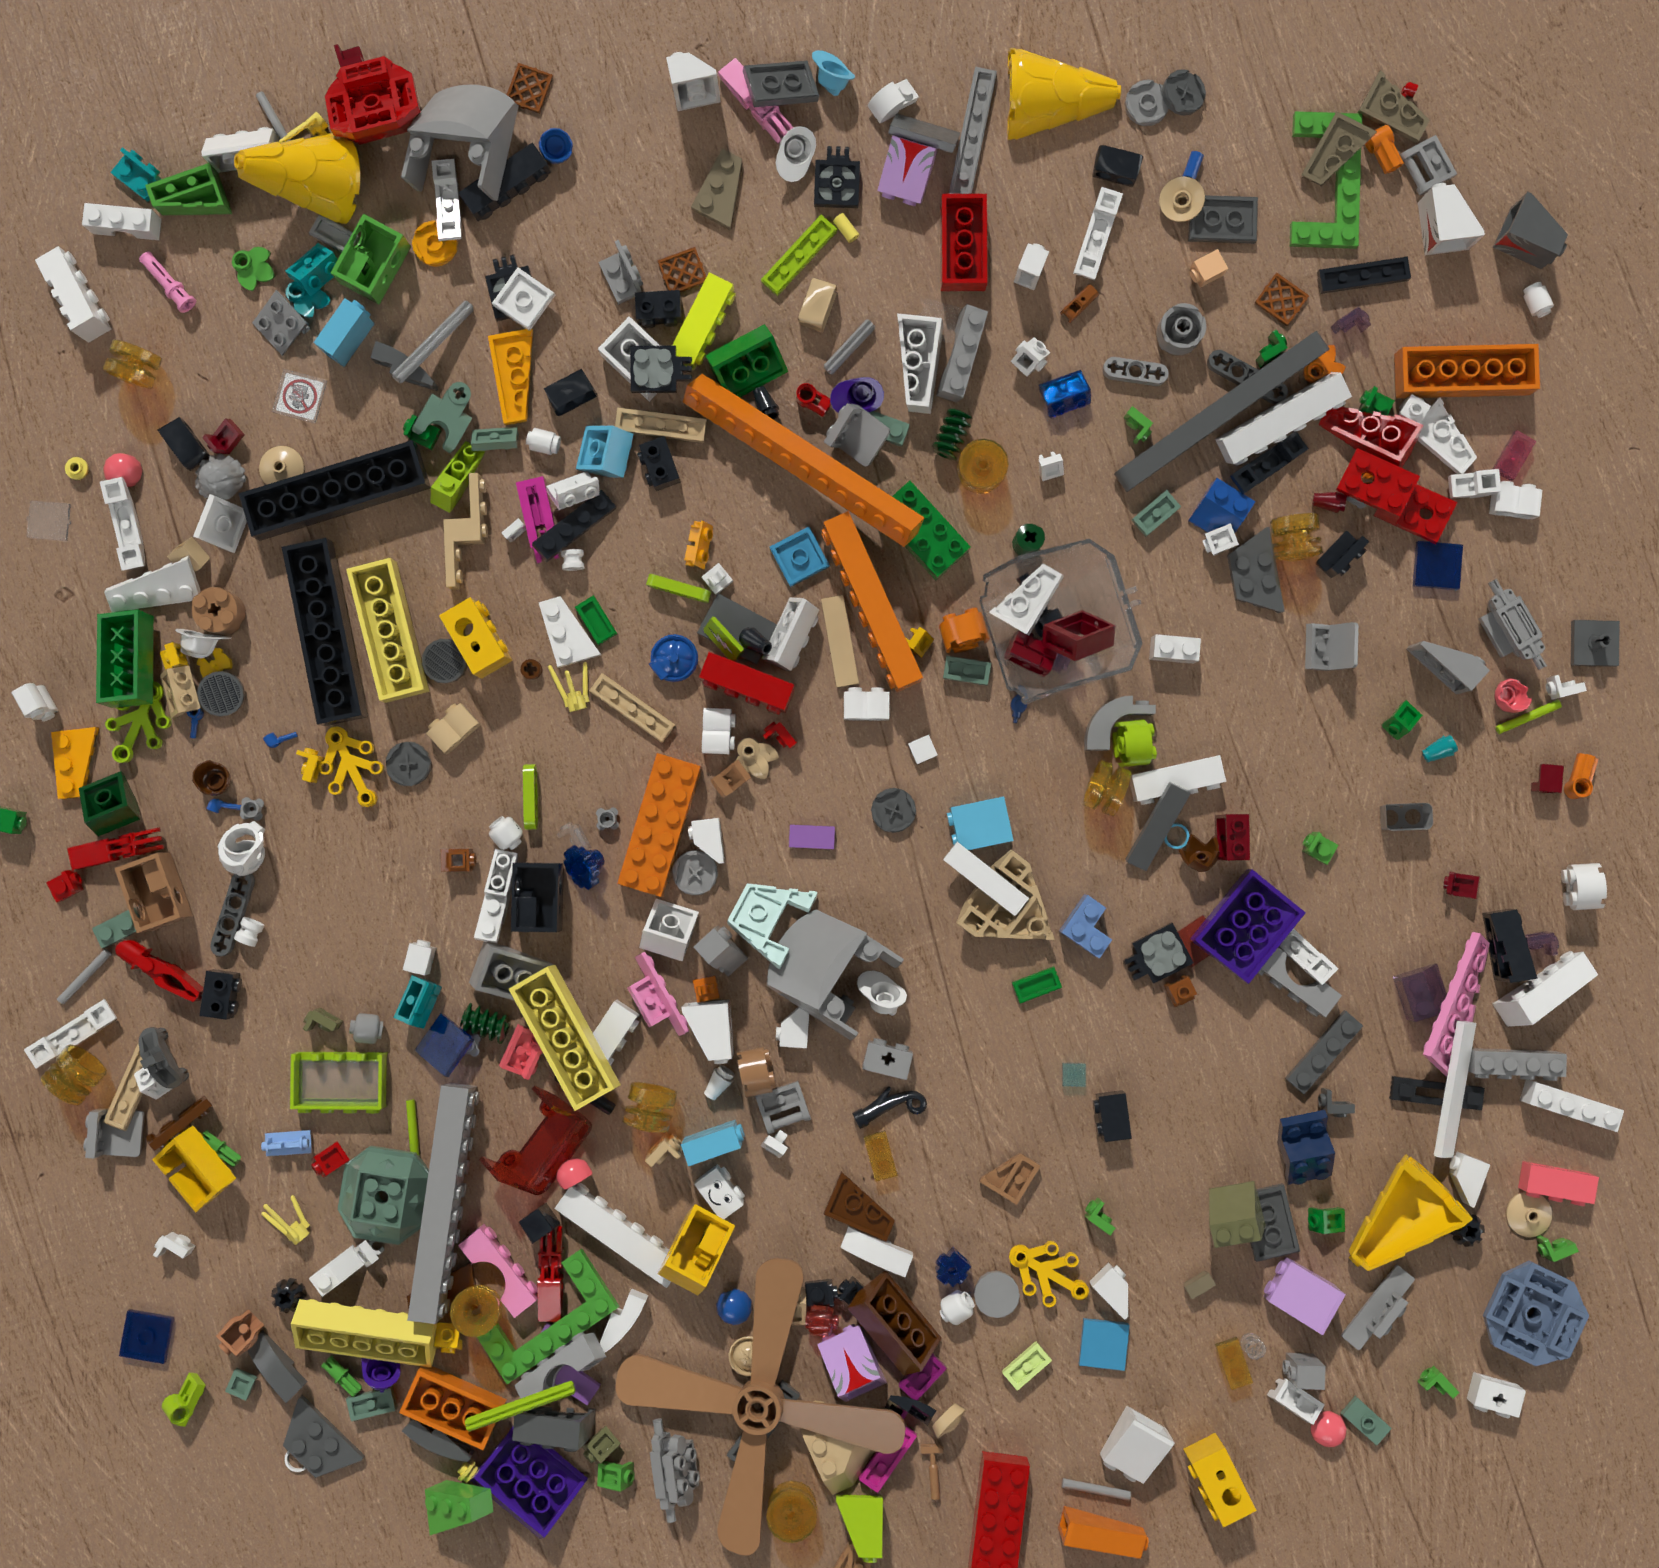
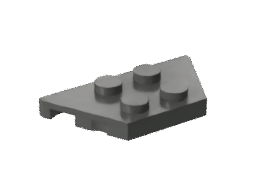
(1256, 573)
(317, 1441)

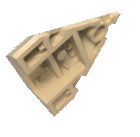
(987, 918)
(836, 1460)

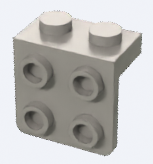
(857, 434)
(1331, 646)
(108, 1140)

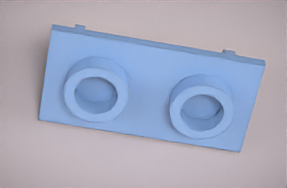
(287, 1143)

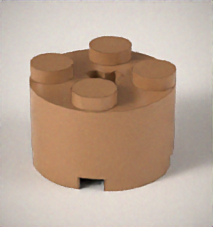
(206, 606)
(755, 1071)

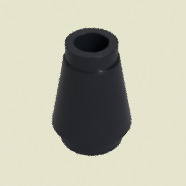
(765, 402)
(753, 640)

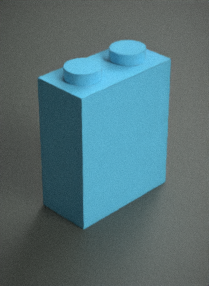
(344, 331)
(980, 823)
(712, 1142)

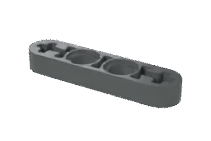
(1248, 371)
(229, 912)

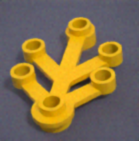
(349, 763)
(1045, 1271)

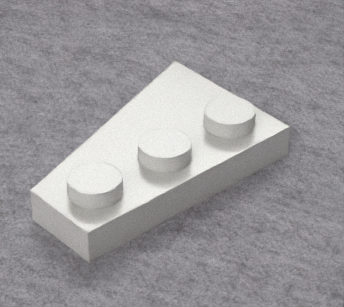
(1444, 439)
(1029, 600)
(566, 635)

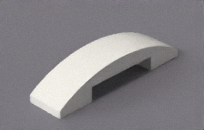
(447, 200)
(1097, 233)
(125, 523)
(1308, 957)
(73, 1033)

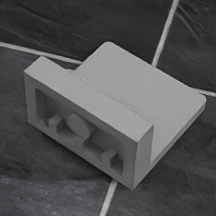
(620, 275)

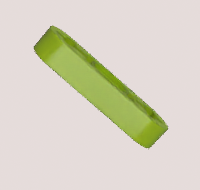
(678, 588)
(530, 797)

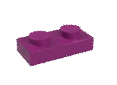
(917, 1383)

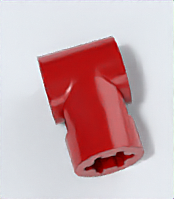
(824, 404)

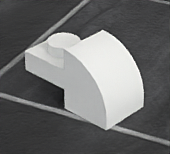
(891, 99)
(1474, 484)

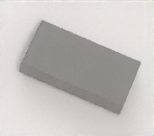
(331, 233)

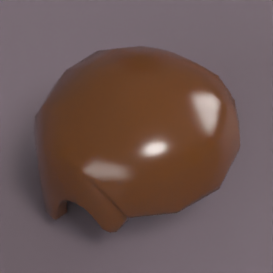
(211, 778)

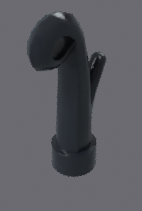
(884, 1104)

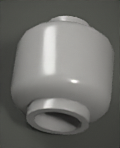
(366, 1028)

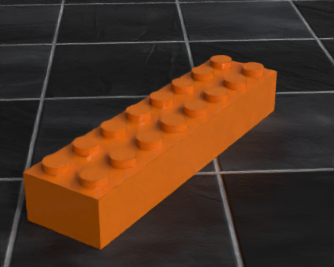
(872, 602)

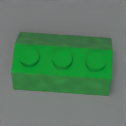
(747, 362)

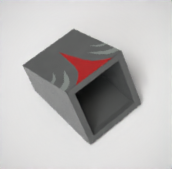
(1531, 233)

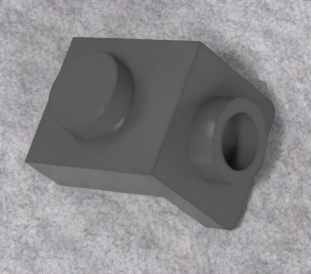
(1337, 1108)

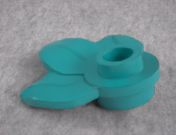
(303, 302)

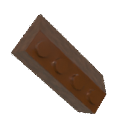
(895, 1324)

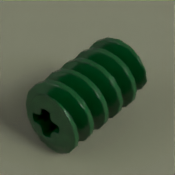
(951, 434)
(1027, 532)
(485, 1024)

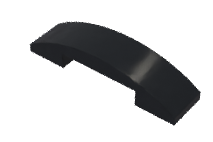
(1269, 462)

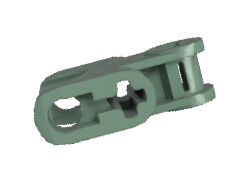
(446, 413)

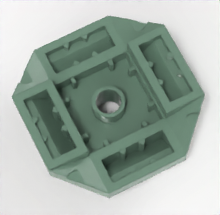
(389, 1170)

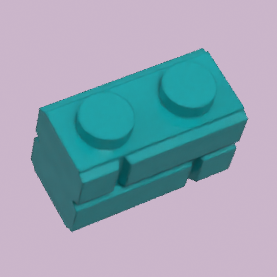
(417, 1002)

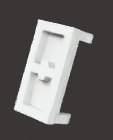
(1296, 1401)

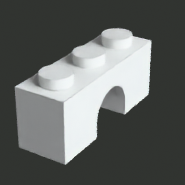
(107, 219)

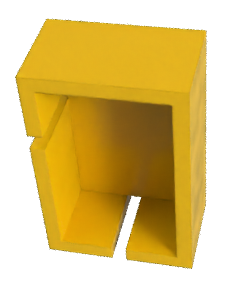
(204, 1171)

